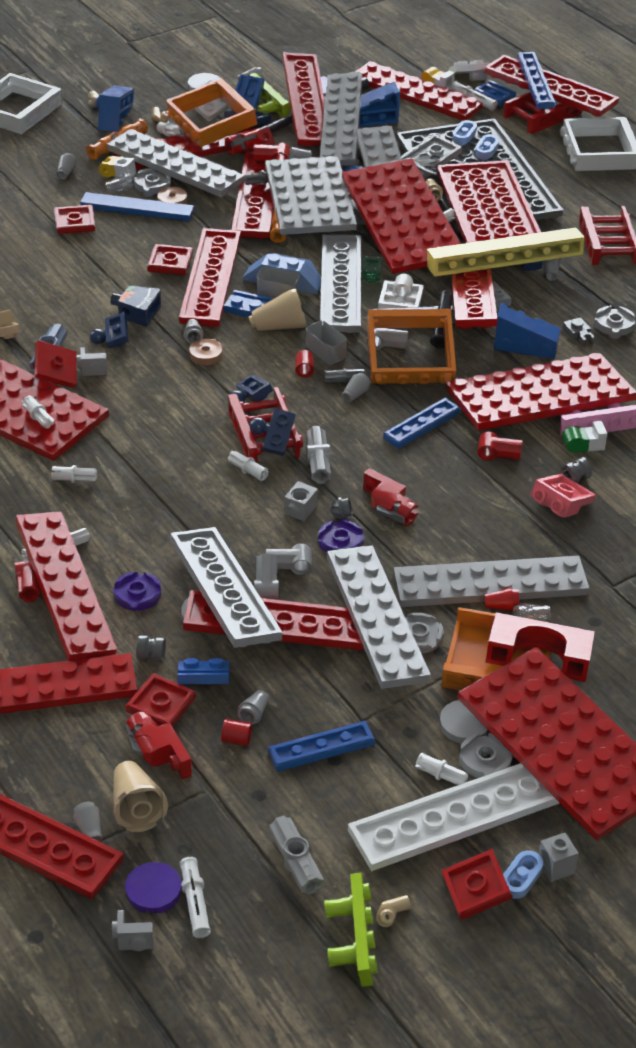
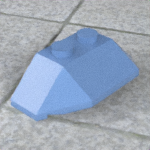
(309, 277)

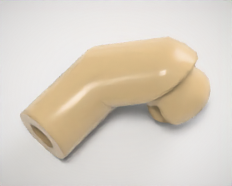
(93, 96)
(156, 116)
(389, 909)

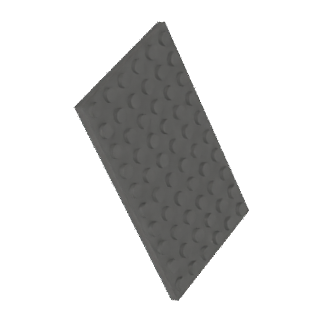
(536, 193)

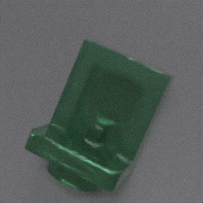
(371, 269)

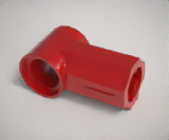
(267, 152)
(492, 446)
(27, 582)

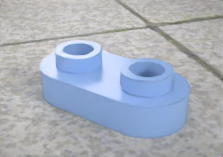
(464, 132)
(487, 147)
(520, 876)

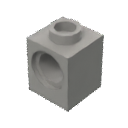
(301, 501)
(558, 857)

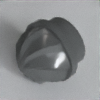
(342, 508)

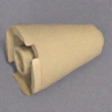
(279, 313)
(136, 798)

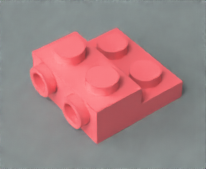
(561, 495)

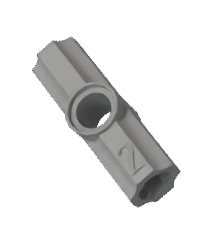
(318, 455)
(296, 855)

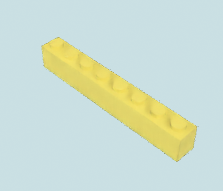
(505, 252)

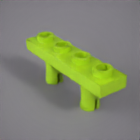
(273, 101)
(359, 952)

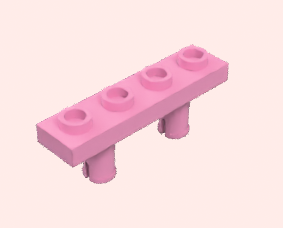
(613, 418)

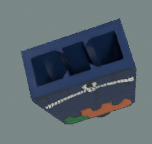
(138, 303)

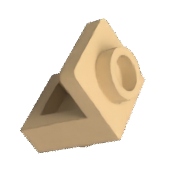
(8, 327)

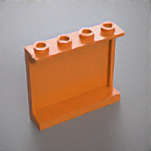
(469, 650)

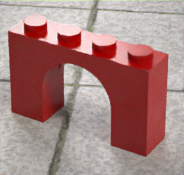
(569, 643)

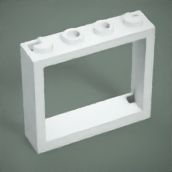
(47, 101)
(600, 127)

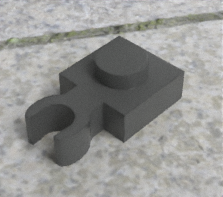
(578, 329)

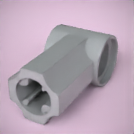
(390, 338)
(297, 559)
(266, 576)

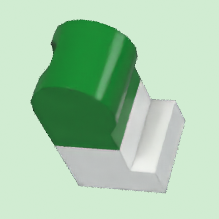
(585, 438)

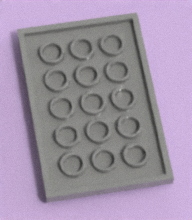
(310, 195)

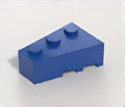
(113, 106)
(380, 106)
(524, 334)

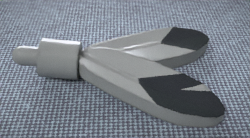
(423, 164)

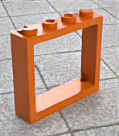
(197, 97)
(411, 319)

